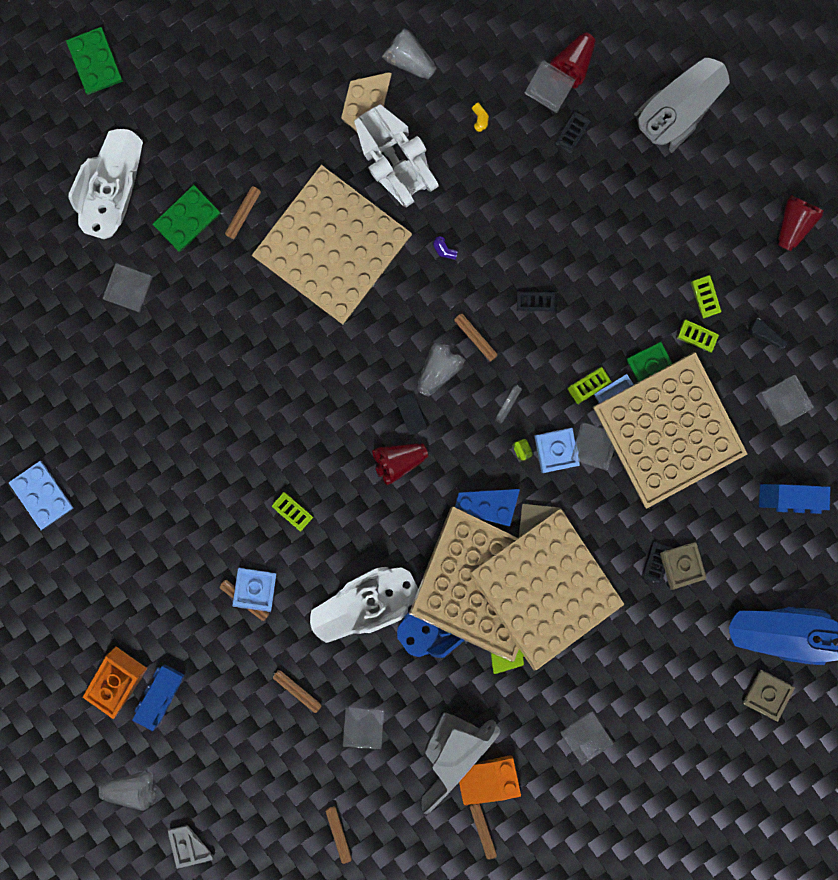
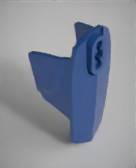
(787, 634)
(434, 642)

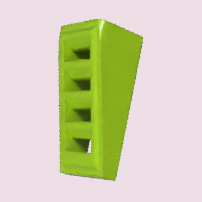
(694, 284)
(681, 335)
(576, 394)
(522, 450)
(280, 500)

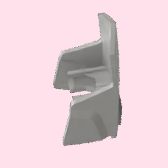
(684, 103)
(454, 751)

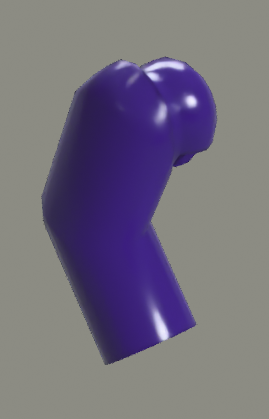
(442, 250)

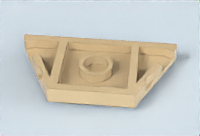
(365, 95)

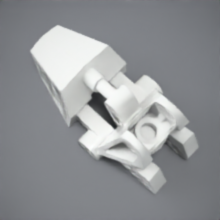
(377, 133)

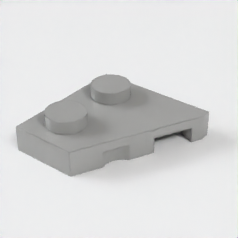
(187, 847)

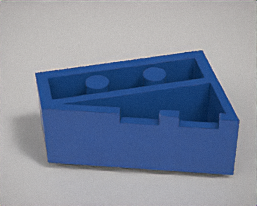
(794, 497)
(489, 505)
(158, 697)

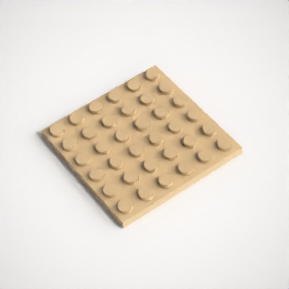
(332, 244)
(670, 430)
(546, 589)
(450, 595)

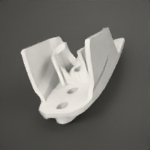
(106, 184)
(364, 604)

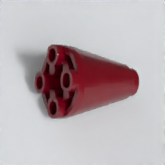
(575, 58)
(797, 222)
(398, 460)

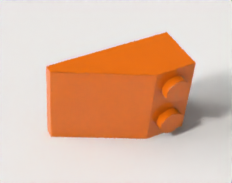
(114, 682)
(490, 781)

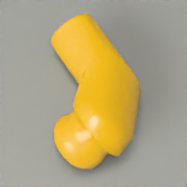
(482, 119)

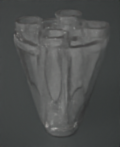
(409, 55)
(438, 368)
(130, 791)

